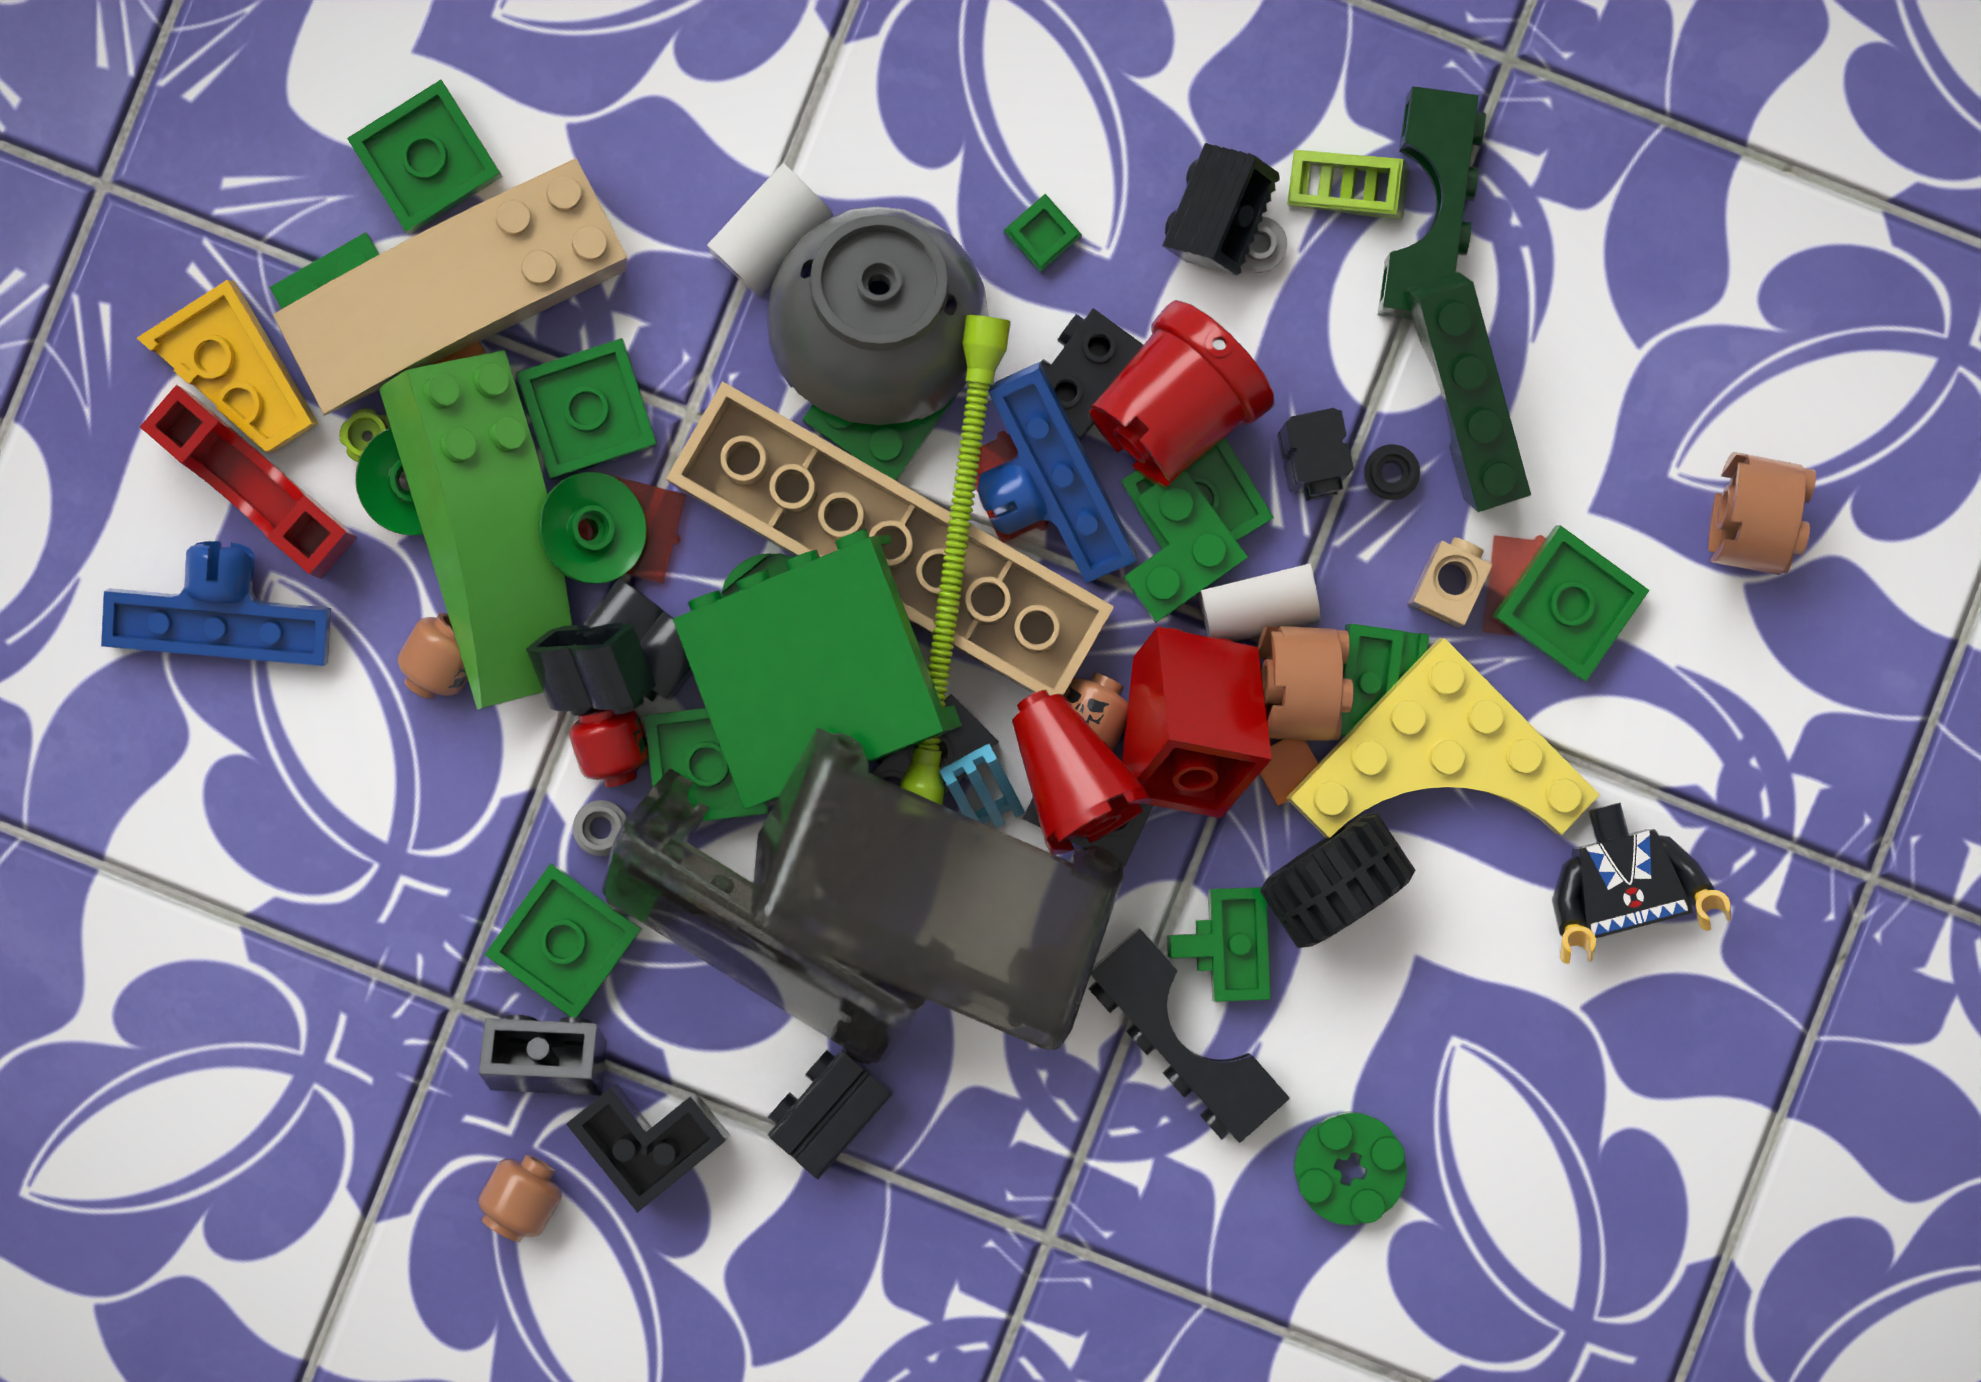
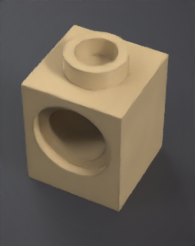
(1437, 603)

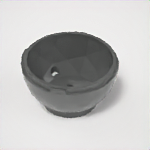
(866, 351)

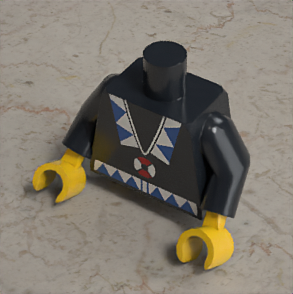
(1627, 884)

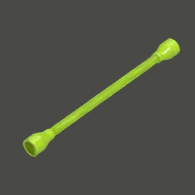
(984, 347)

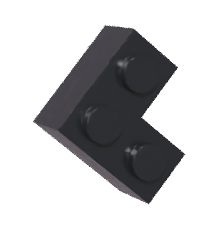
(644, 1157)

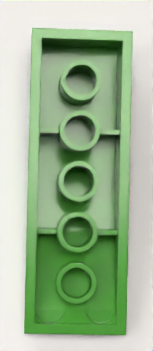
(479, 514)

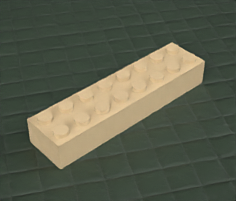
(812, 493)

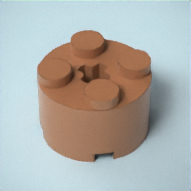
(1760, 514)
(1305, 681)

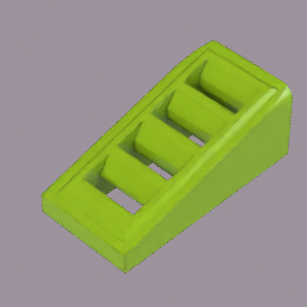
(1396, 190)

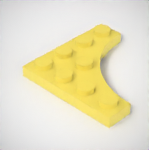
(1439, 731)

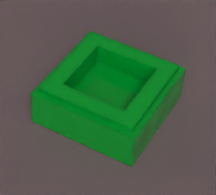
(1042, 233)

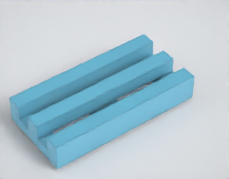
(992, 809)

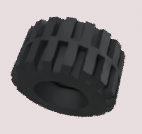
(1337, 880)

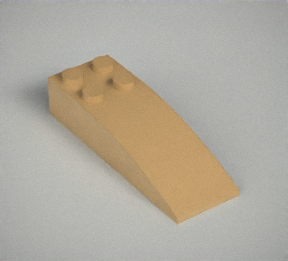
(452, 286)

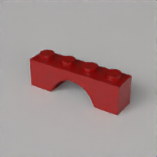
(248, 481)

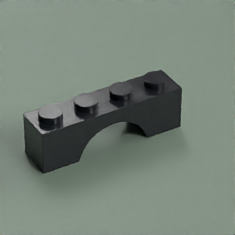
(1233, 1089)

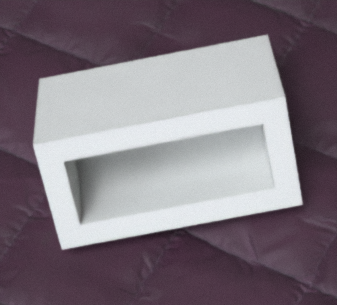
(768, 229)
(1247, 606)

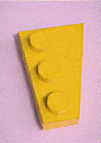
(233, 363)

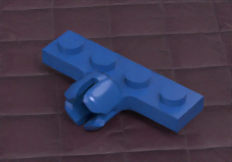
(1051, 477)
(216, 614)

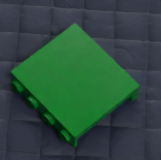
(809, 654)

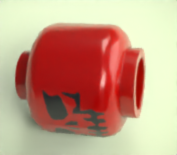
(609, 746)

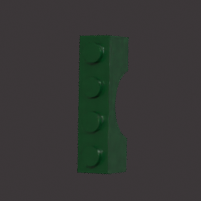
(1438, 137)
(1467, 375)

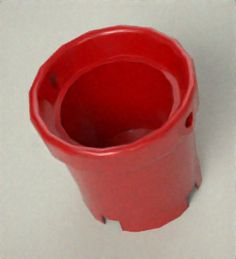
(1180, 394)

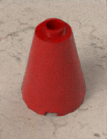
(1073, 774)

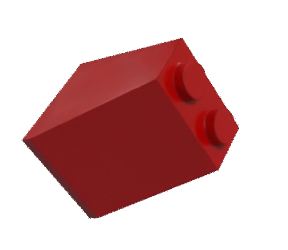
(1196, 721)

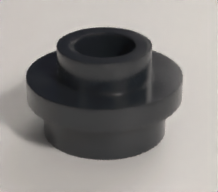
(1409, 472)

